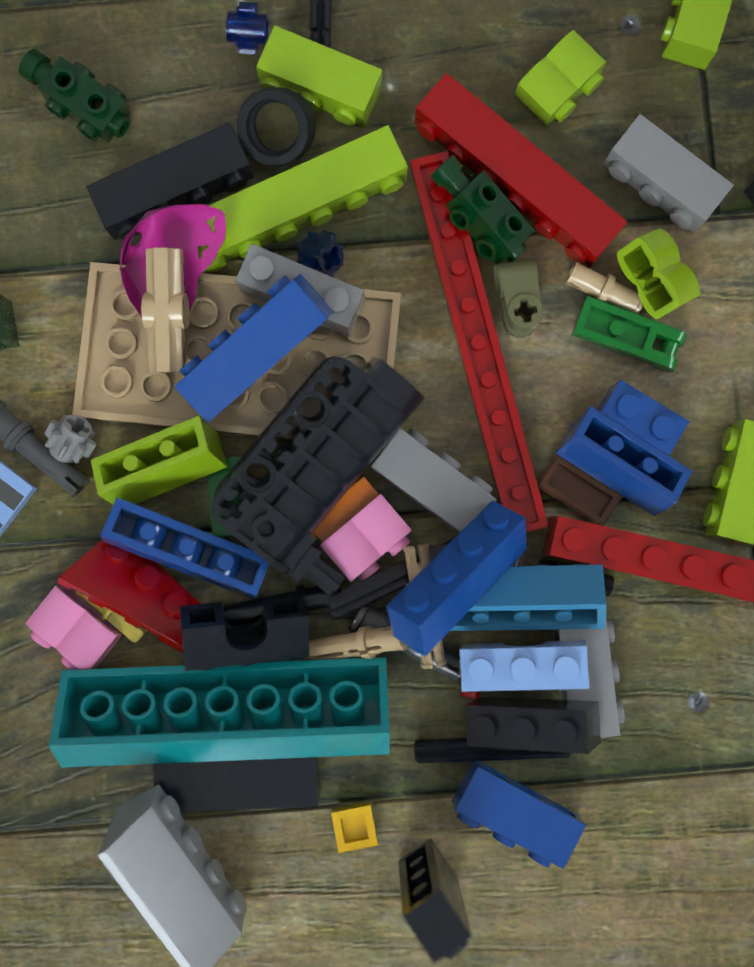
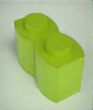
(561, 78)
(660, 276)

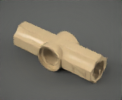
(165, 309)

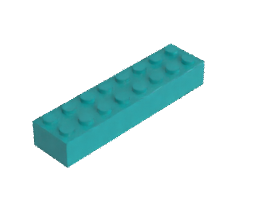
(221, 713)

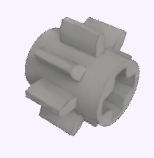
(70, 438)

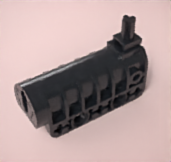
(316, 468)

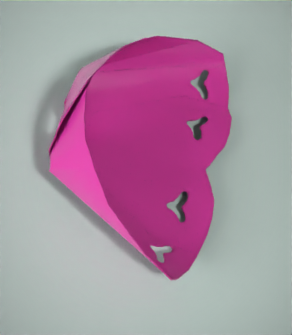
(177, 228)

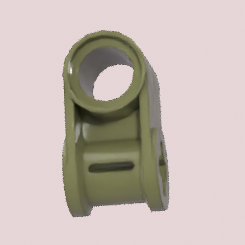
(518, 290)

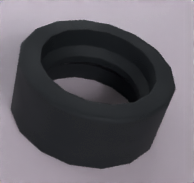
(247, 126)

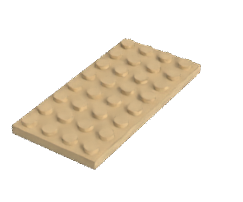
(114, 356)

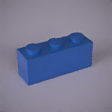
(624, 462)
(518, 815)

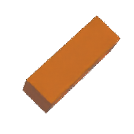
(348, 506)

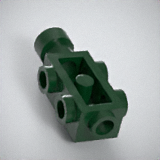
(78, 97)
(483, 212)

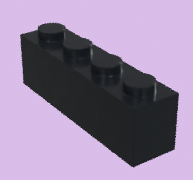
(174, 177)
(241, 784)
(433, 902)

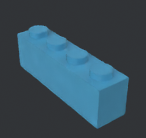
(541, 600)

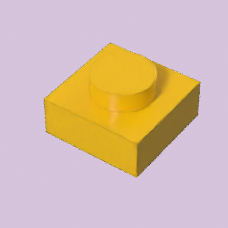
(354, 827)

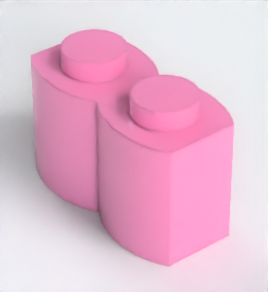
(366, 539)
(72, 629)

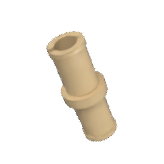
(603, 288)

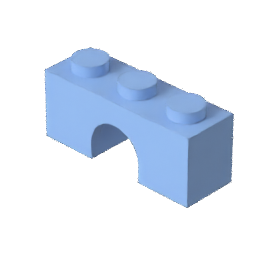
(531, 667)

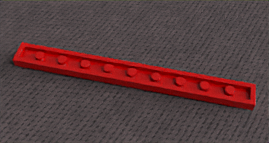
(479, 349)

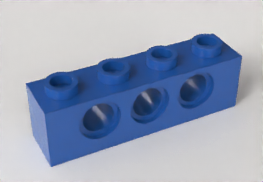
(184, 548)

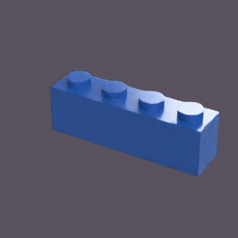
(254, 347)
(457, 578)

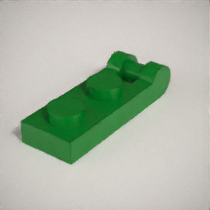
(628, 333)

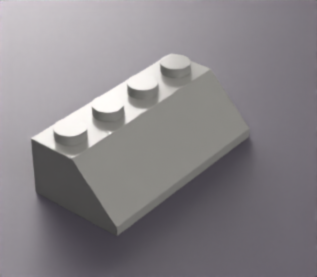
(173, 879)

